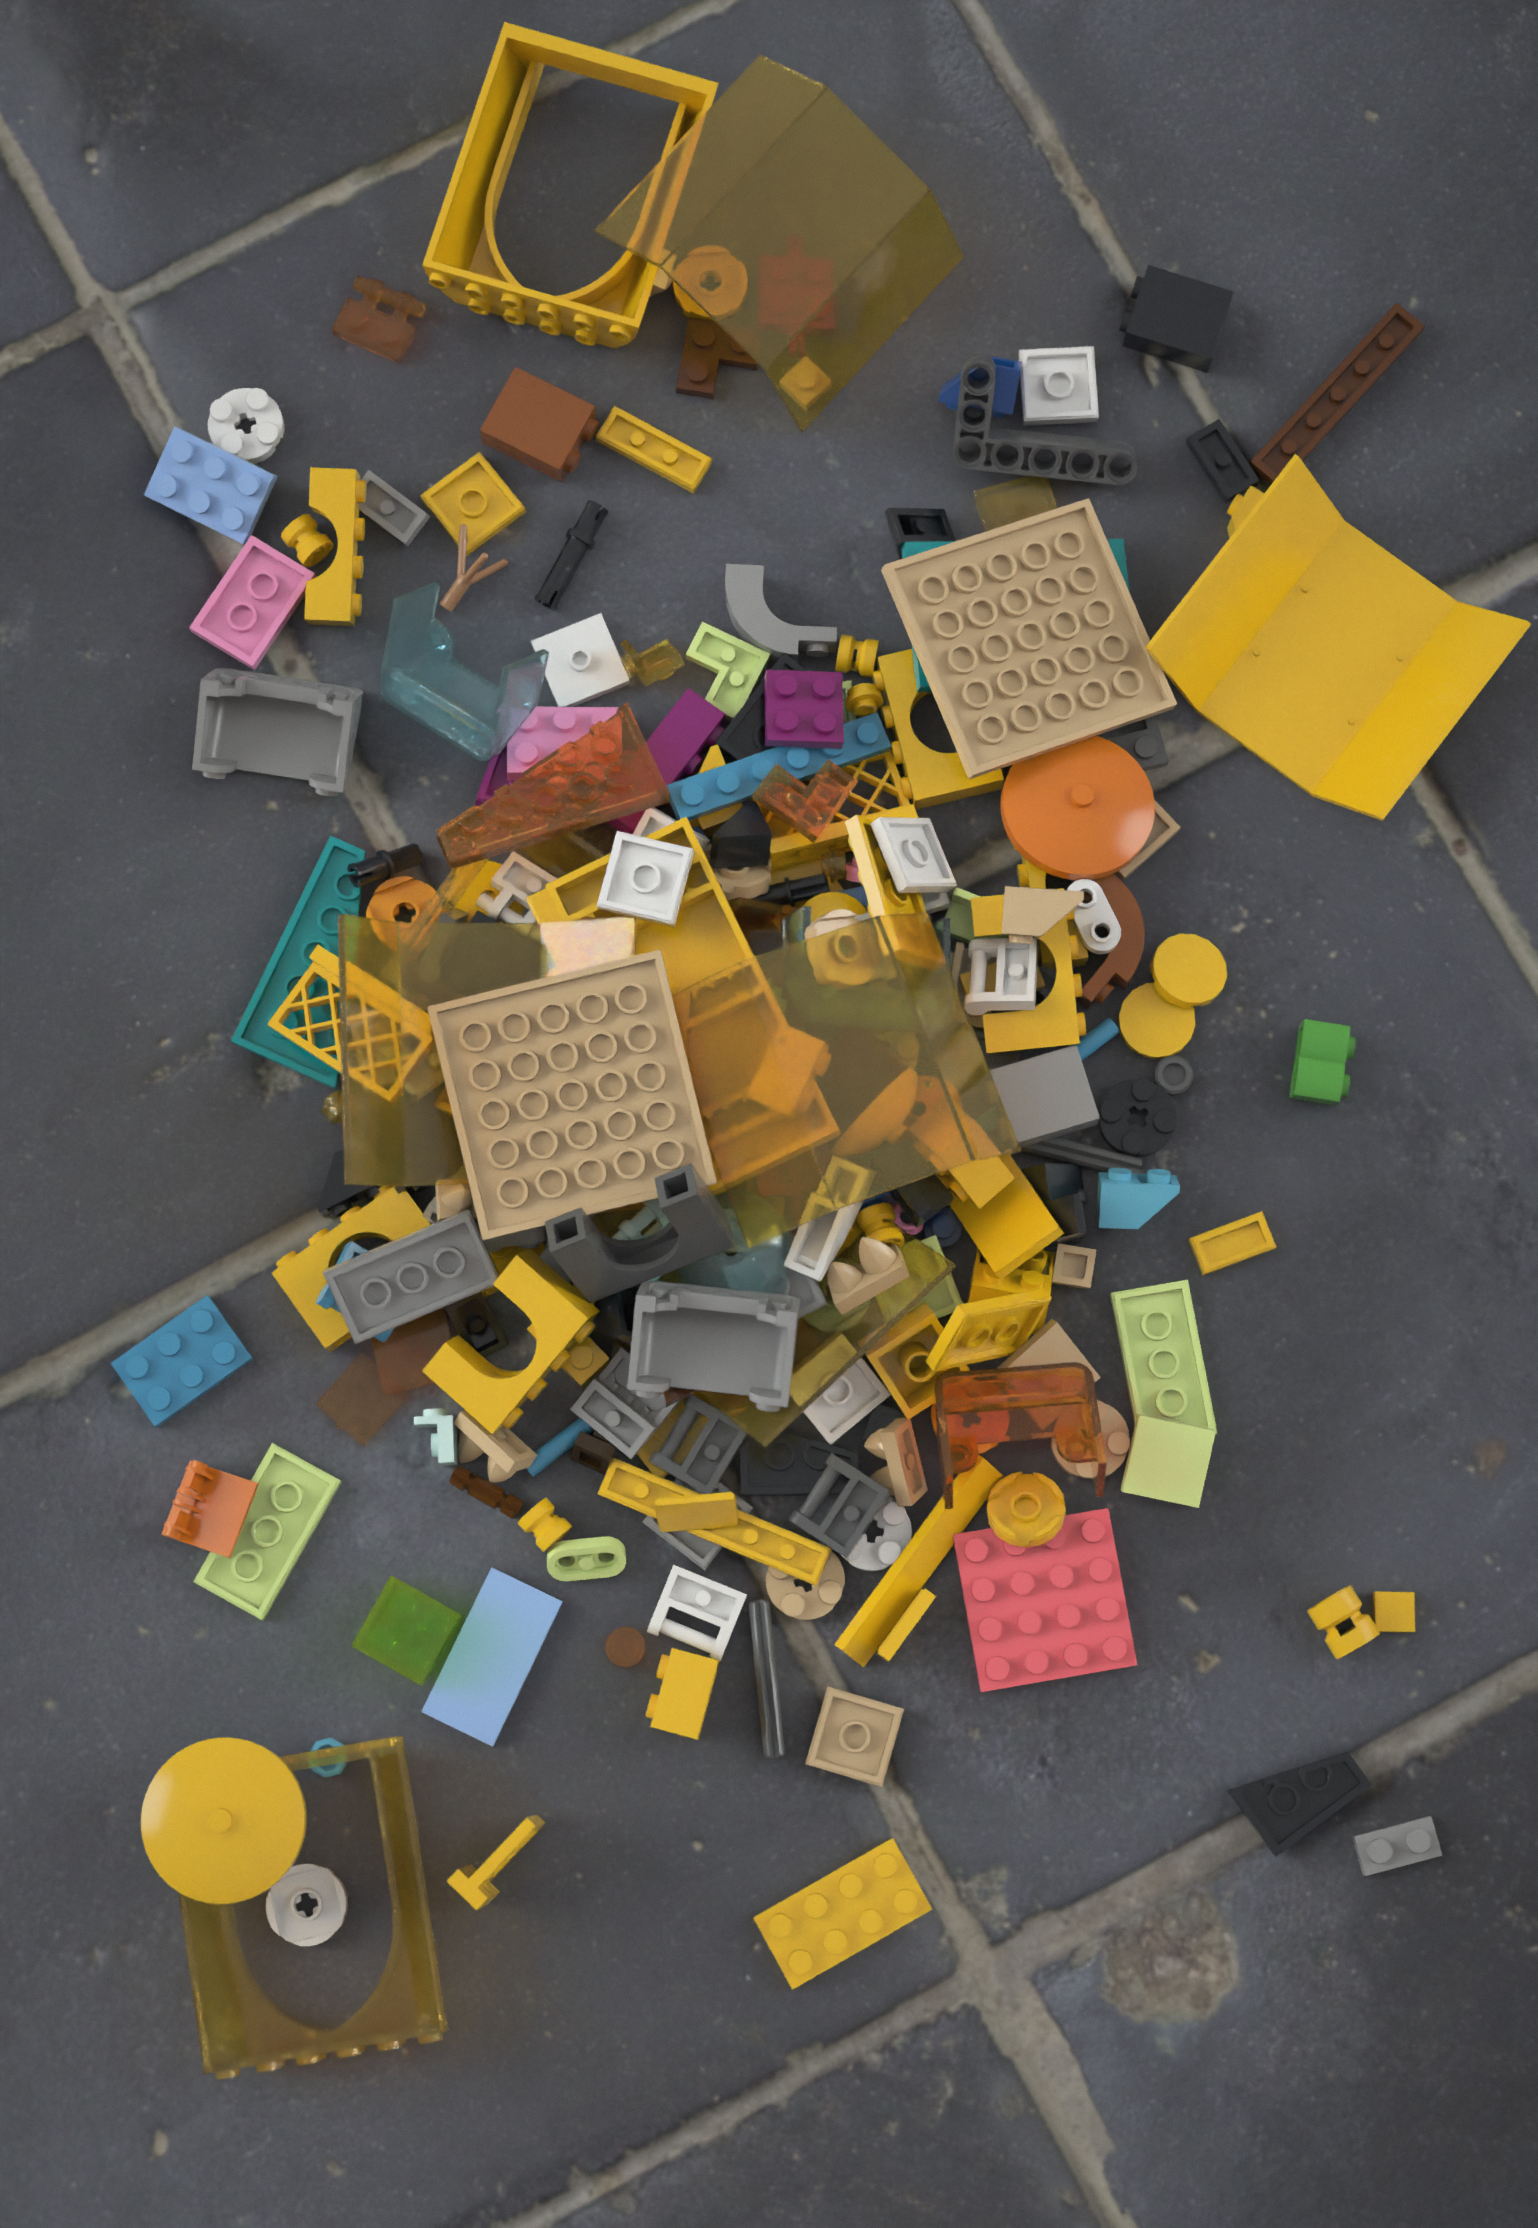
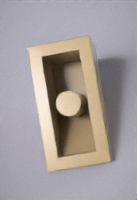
(1035, 911)

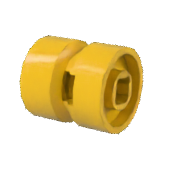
(1336, 1609)

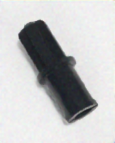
(385, 864)
(795, 890)

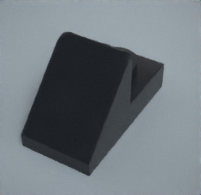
(917, 526)
(477, 1324)

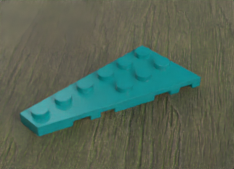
(311, 924)

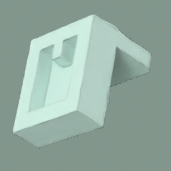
(444, 1442)

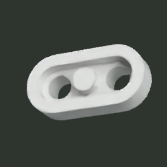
(1093, 915)

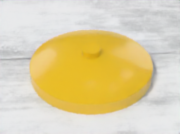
(223, 1820)

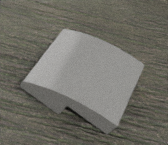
(618, 1412)

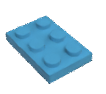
(182, 1361)

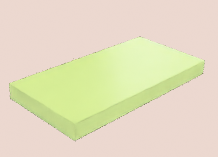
(1163, 1354)
(274, 1534)

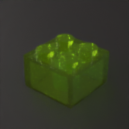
(407, 1631)

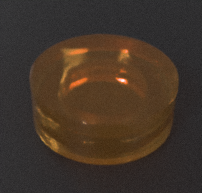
(625, 1647)

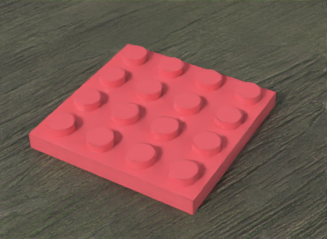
(1045, 1606)

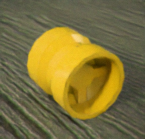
(306, 540)
(865, 657)
(878, 1224)
(544, 1524)

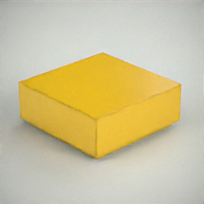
(1394, 1611)

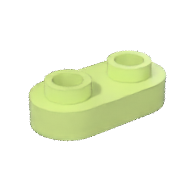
(588, 1558)

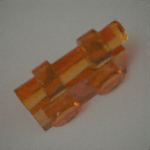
(374, 329)

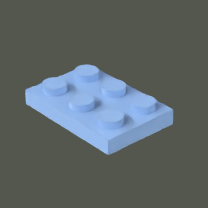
(210, 485)

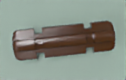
(486, 1492)

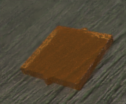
(359, 1401)

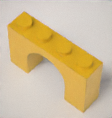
(929, 775)
(1055, 1018)
(302, 1274)
(558, 1318)

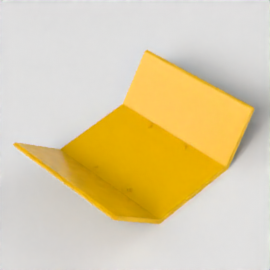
(1328, 650)

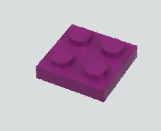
(803, 709)

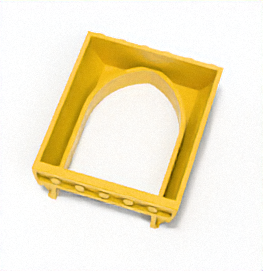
(463, 247)

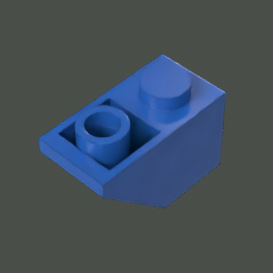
(1005, 387)

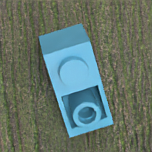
(1132, 1199)

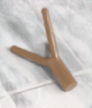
(472, 576)

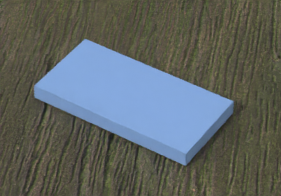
(492, 1657)

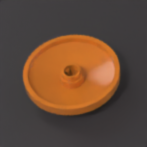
(1078, 809)

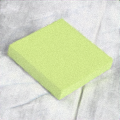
(1168, 1460)

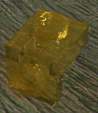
(652, 664)

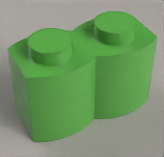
(1321, 1062)

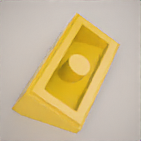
(696, 1511)

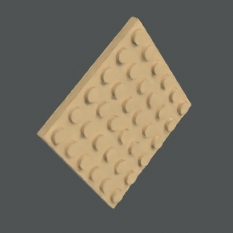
(1028, 637)
(570, 1092)

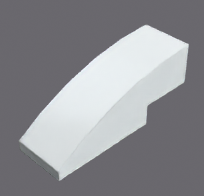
(820, 1241)

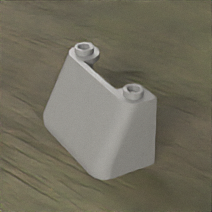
(276, 728)
(713, 1342)

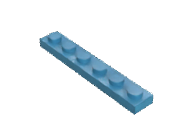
(740, 779)

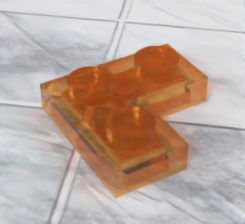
(803, 806)

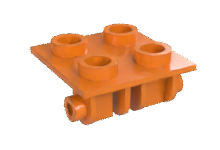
(209, 1509)

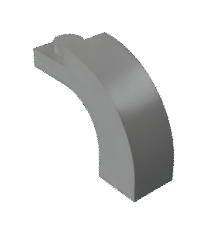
(761, 627)

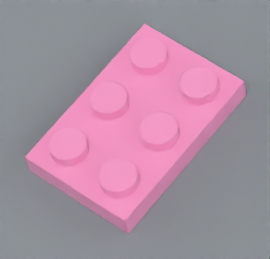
(252, 602)
(547, 731)

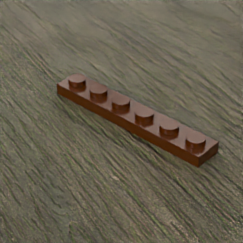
(1339, 392)

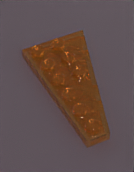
(569, 790)

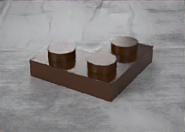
(703, 351)

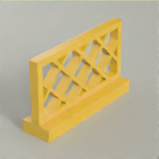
(797, 849)
(327, 967)
(475, 1884)

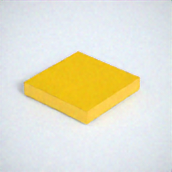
(473, 497)

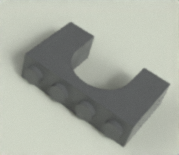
(610, 1265)

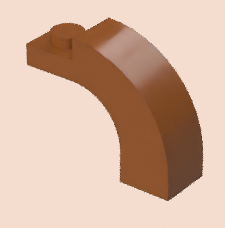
(1125, 958)

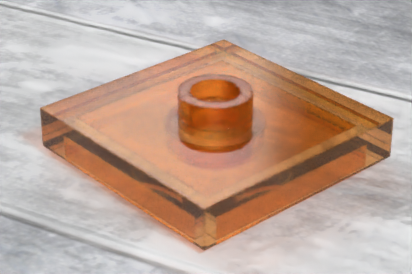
(409, 1351)

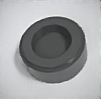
(1173, 1075)

